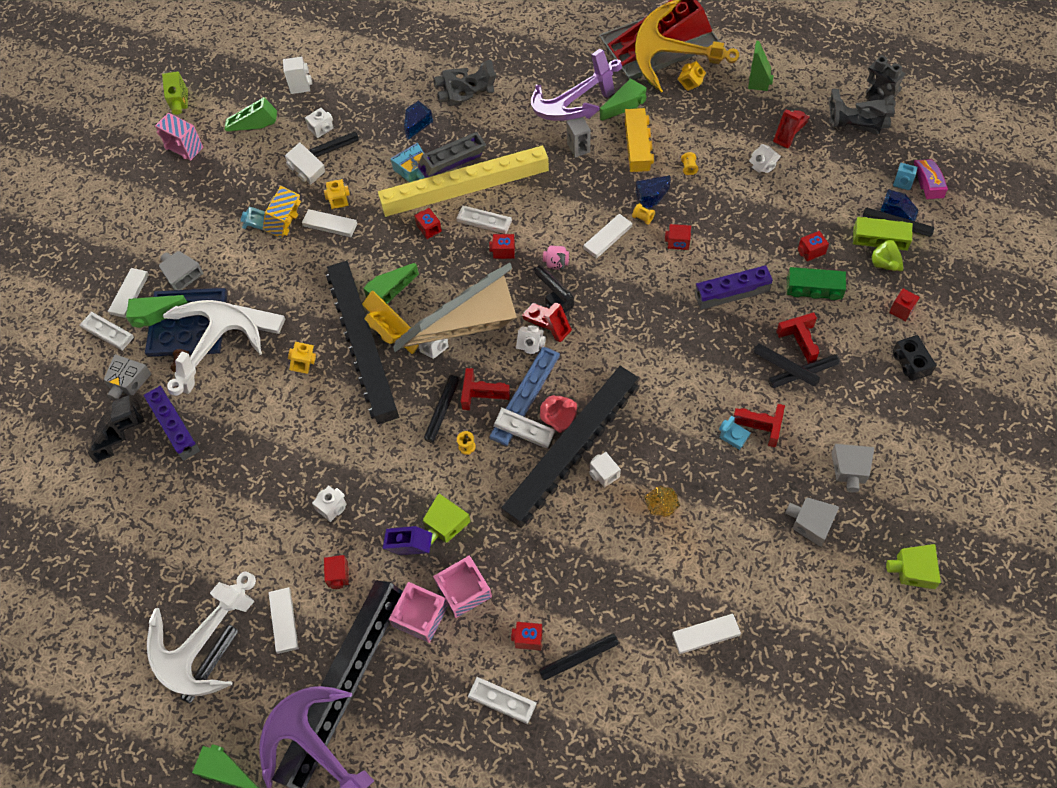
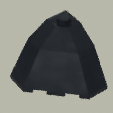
(110, 430)

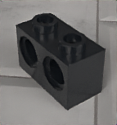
(917, 355)

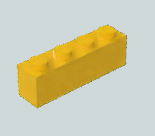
(638, 140)

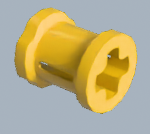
(689, 163)
(643, 213)
(461, 440)

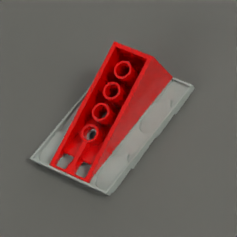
(684, 23)

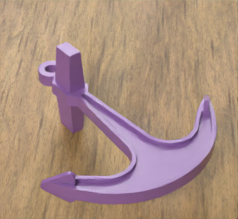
(556, 109)
(290, 721)

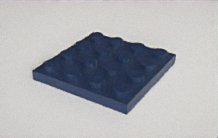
(183, 332)

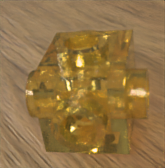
(662, 501)

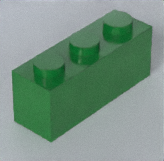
(816, 283)

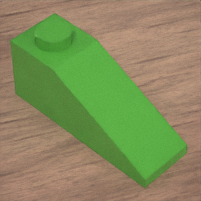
(760, 72)
(627, 97)
(252, 117)
(392, 282)
(150, 310)
(221, 768)

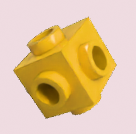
(691, 75)
(337, 193)
(301, 353)

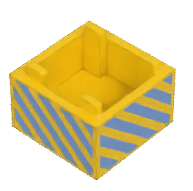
(281, 212)

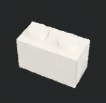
(296, 75)
(304, 163)

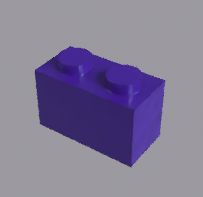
(407, 540)

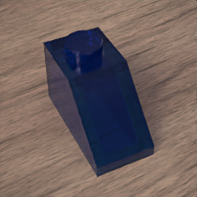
(416, 119)
(652, 190)
(899, 205)

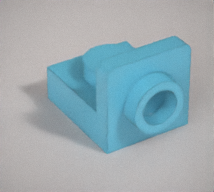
(905, 176)
(253, 217)
(733, 433)

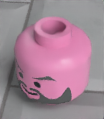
(556, 257)

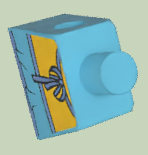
(407, 162)

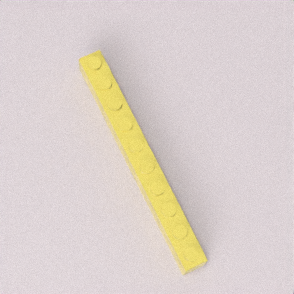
(463, 181)

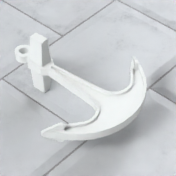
(222, 318)
(174, 666)

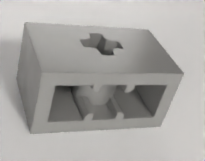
(578, 136)

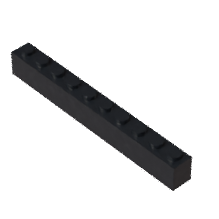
(362, 342)
(570, 447)
(344, 675)

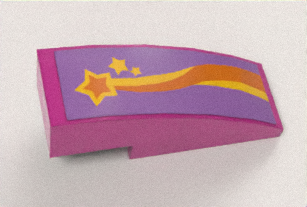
(931, 179)

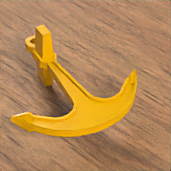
(650, 42)

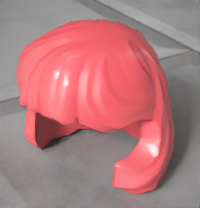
(558, 412)

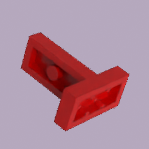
(789, 125)
(551, 319)
(800, 329)
(481, 390)
(762, 422)

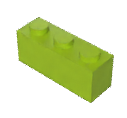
(877, 231)

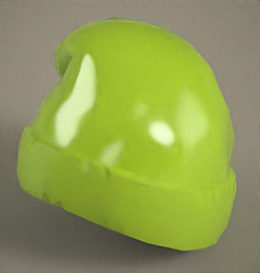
(888, 256)

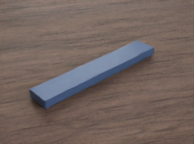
(528, 390)

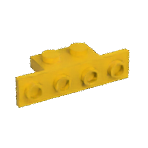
(385, 320)

